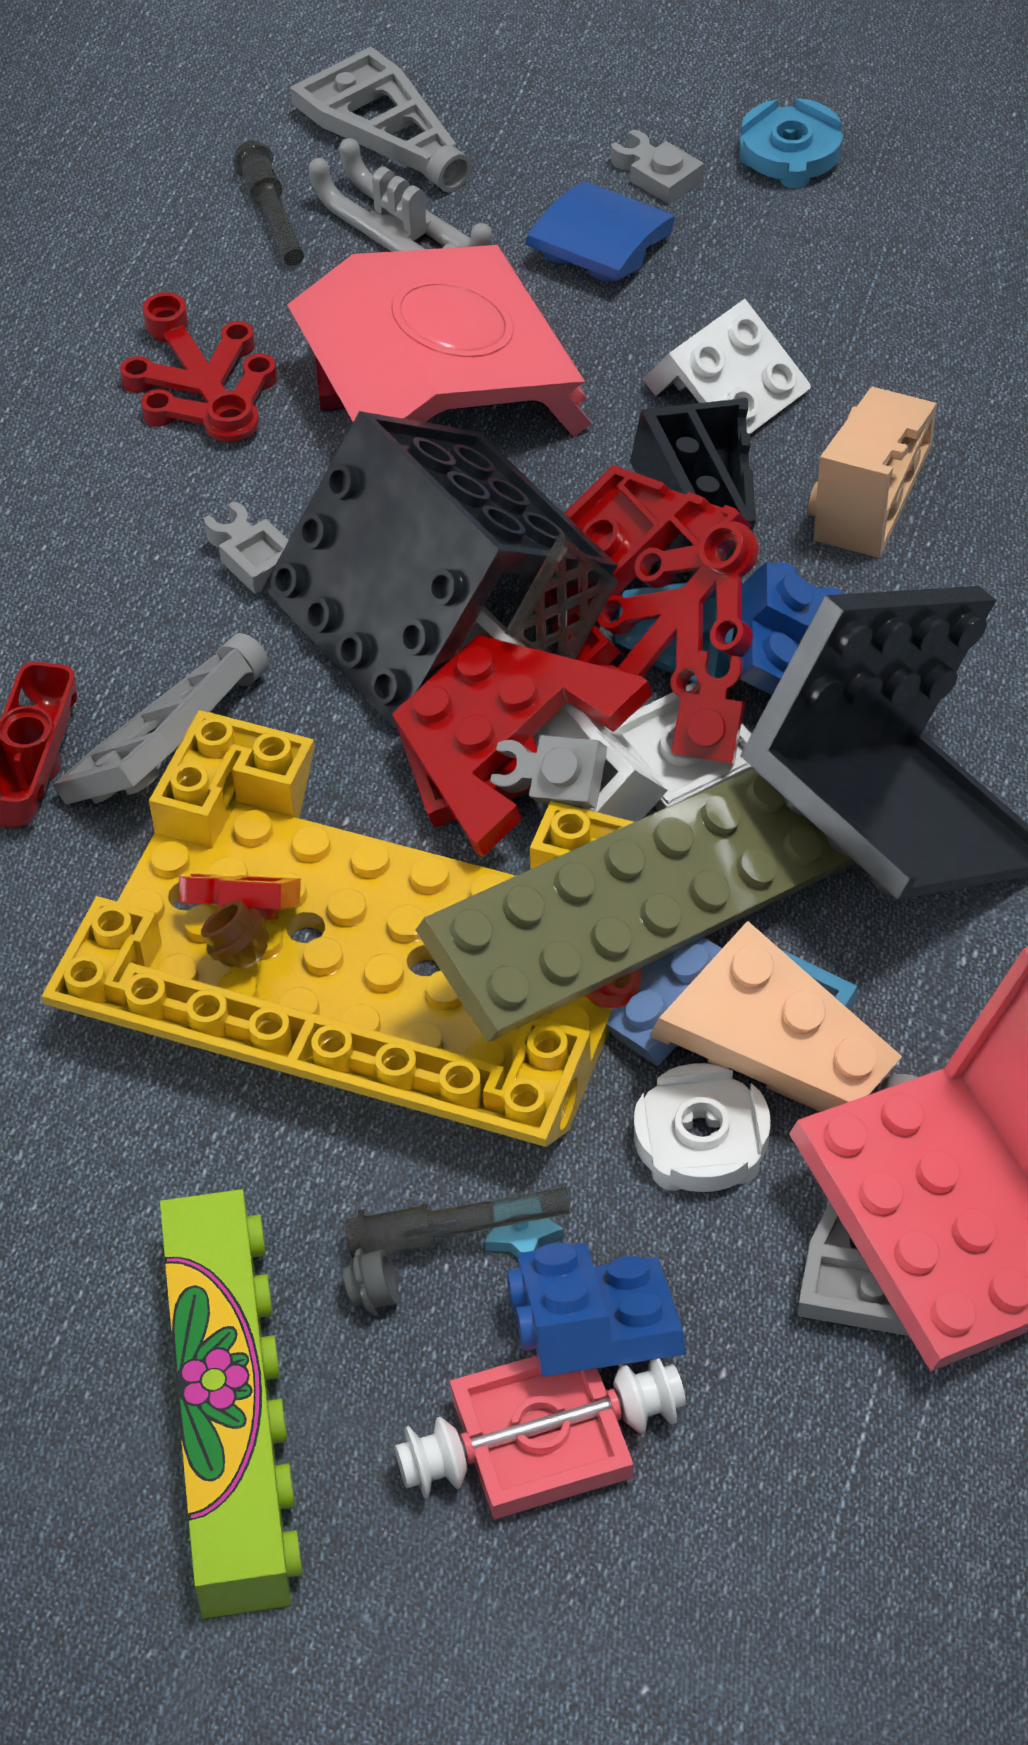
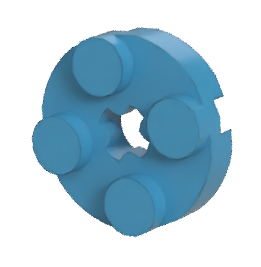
(772, 145)

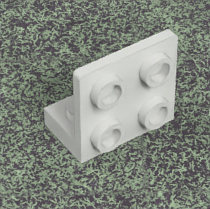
(733, 361)

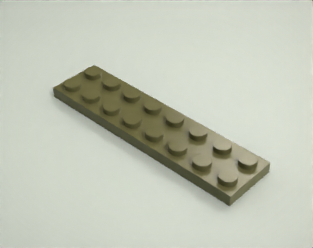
(624, 901)

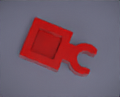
(708, 721)
(257, 892)

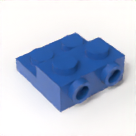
(778, 611)
(589, 1313)

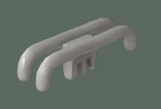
(398, 207)

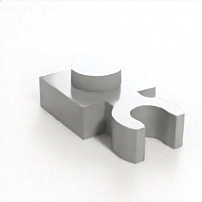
(659, 170)
(246, 549)
(560, 771)

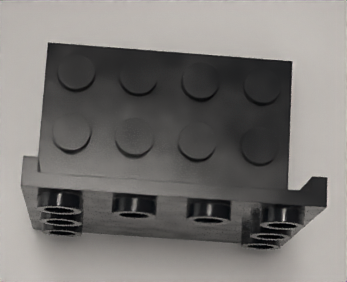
(410, 548)
(852, 749)

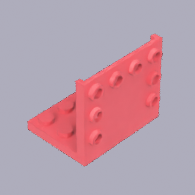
(940, 1184)

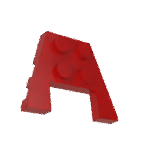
(625, 517)
(497, 695)

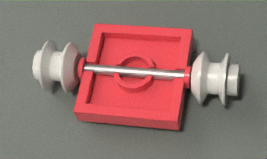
(539, 1434)

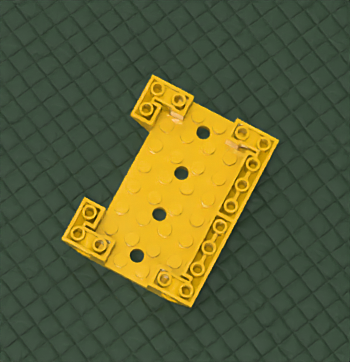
(345, 1001)

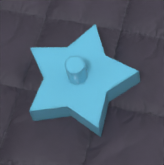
(523, 1236)

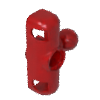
(33, 738)

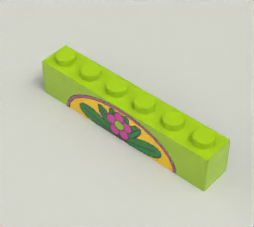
(225, 1406)

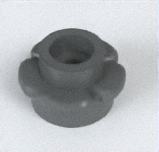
(371, 1281)

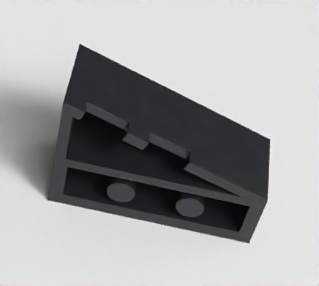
(699, 452)

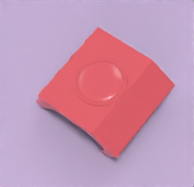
(436, 335)

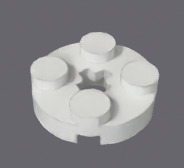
(693, 1161)

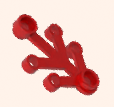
(226, 414)
(681, 609)

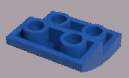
(599, 231)

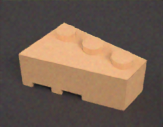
(871, 470)
(776, 1025)

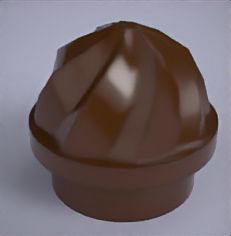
(236, 935)

